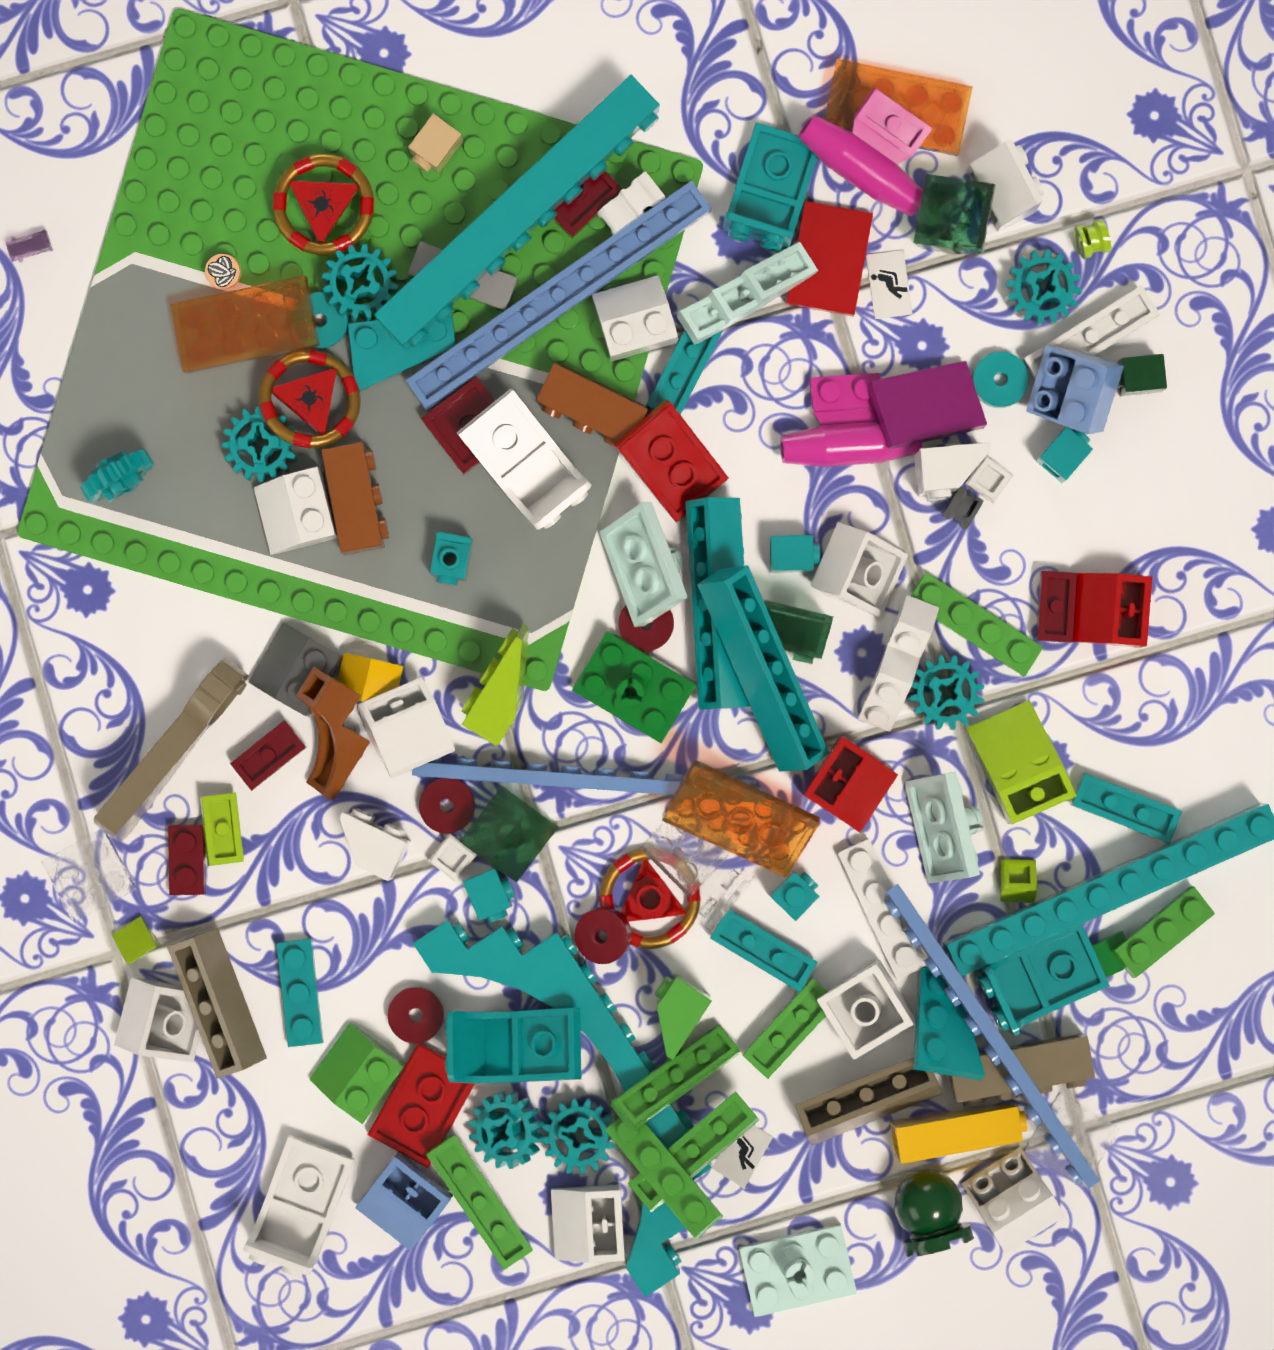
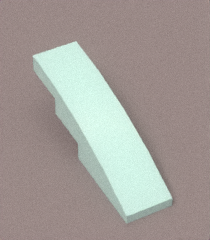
(747, 293)

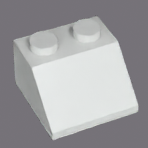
(635, 318)
(946, 468)
(295, 511)
(859, 569)
(866, 1009)
(157, 1022)

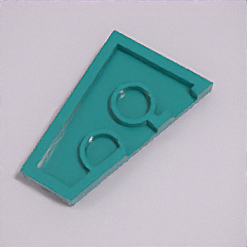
(380, 357)
(941, 1035)

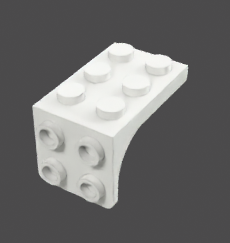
(524, 460)
(299, 1207)

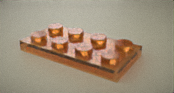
(932, 100)
(245, 324)
(740, 818)

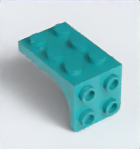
(770, 189)
(1042, 979)
(513, 1046)

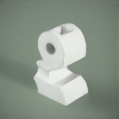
(631, 203)

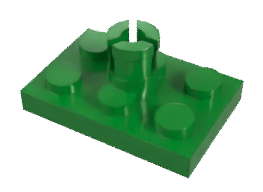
(634, 686)

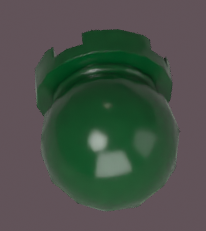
(930, 1210)

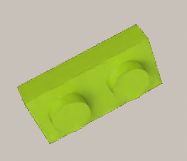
(221, 829)

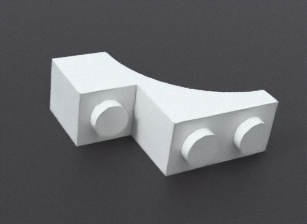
(899, 663)

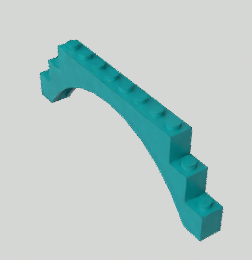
(557, 979)

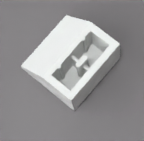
(1015, 191)
(406, 727)
(373, 846)
(1013, 1200)
(588, 1224)

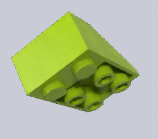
(495, 706)
(1020, 762)

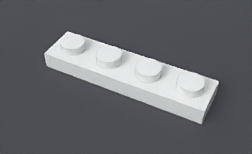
(1103, 327)
(870, 887)

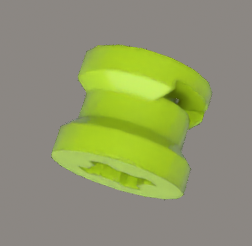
(1092, 238)

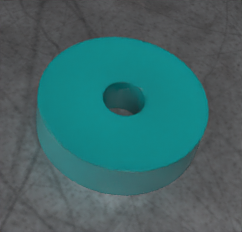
(336, 326)
(1014, 372)

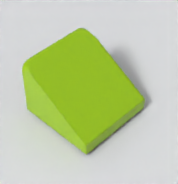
(1018, 880)
(135, 940)

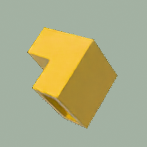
(368, 675)

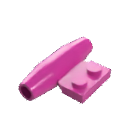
(870, 154)
(846, 429)

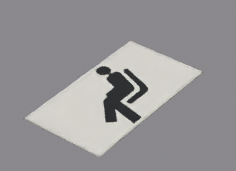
(889, 284)
(743, 1156)

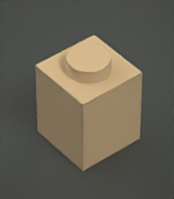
(434, 145)

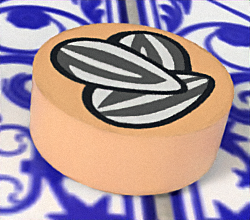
(223, 271)

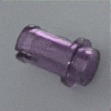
(28, 245)

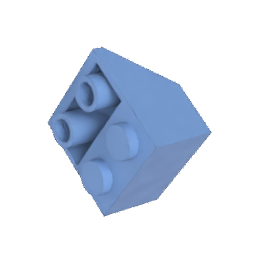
(1074, 389)
(404, 1201)

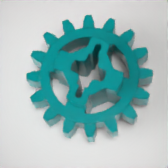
(346, 273)
(1056, 293)
(244, 445)
(117, 475)
(959, 701)
(520, 1130)
(562, 1131)

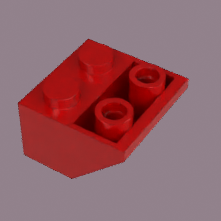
(1112, 609)
(850, 784)

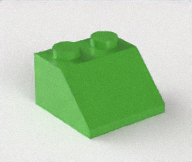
(679, 1010)
(356, 1073)

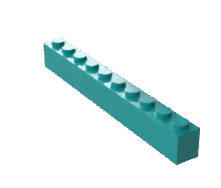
(518, 212)
(1111, 889)

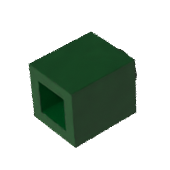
(1142, 375)

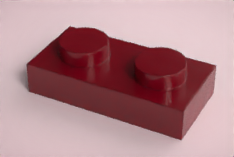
(1056, 606)
(268, 755)
(186, 860)

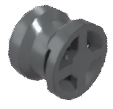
(959, 507)

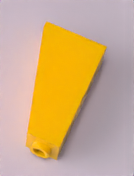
(957, 1132)

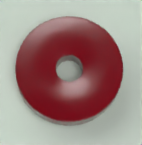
(646, 639)
(431, 809)
(613, 924)
(404, 1026)

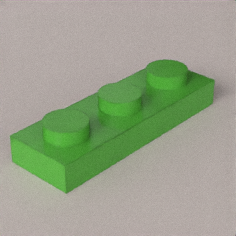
(1163, 932)
(787, 1030)

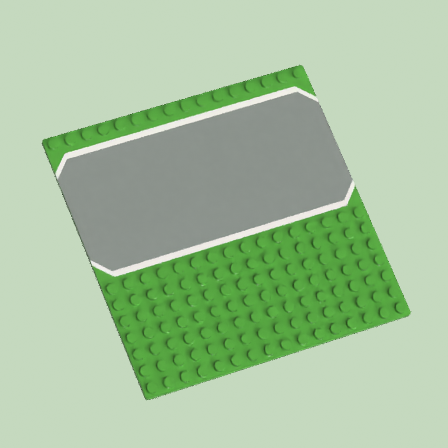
(200, 183)

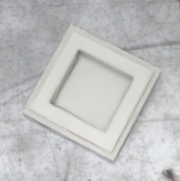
(989, 479)
(452, 857)

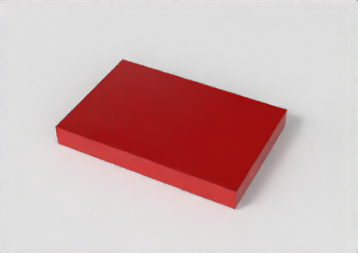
(837, 246)
(670, 460)
(420, 1106)

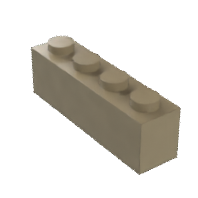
(217, 1003)
(1045, 1061)
(866, 1100)

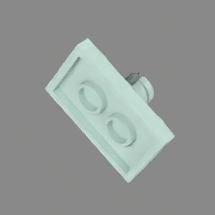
(644, 564)
(944, 827)
(797, 1270)

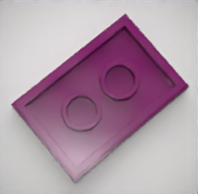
(927, 405)

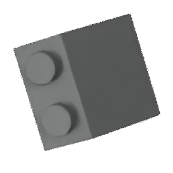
(289, 664)

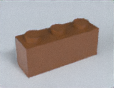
(589, 404)
(355, 498)

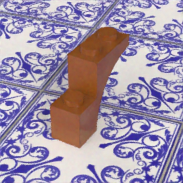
(337, 744)

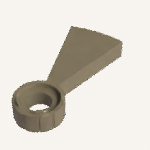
(152, 774)

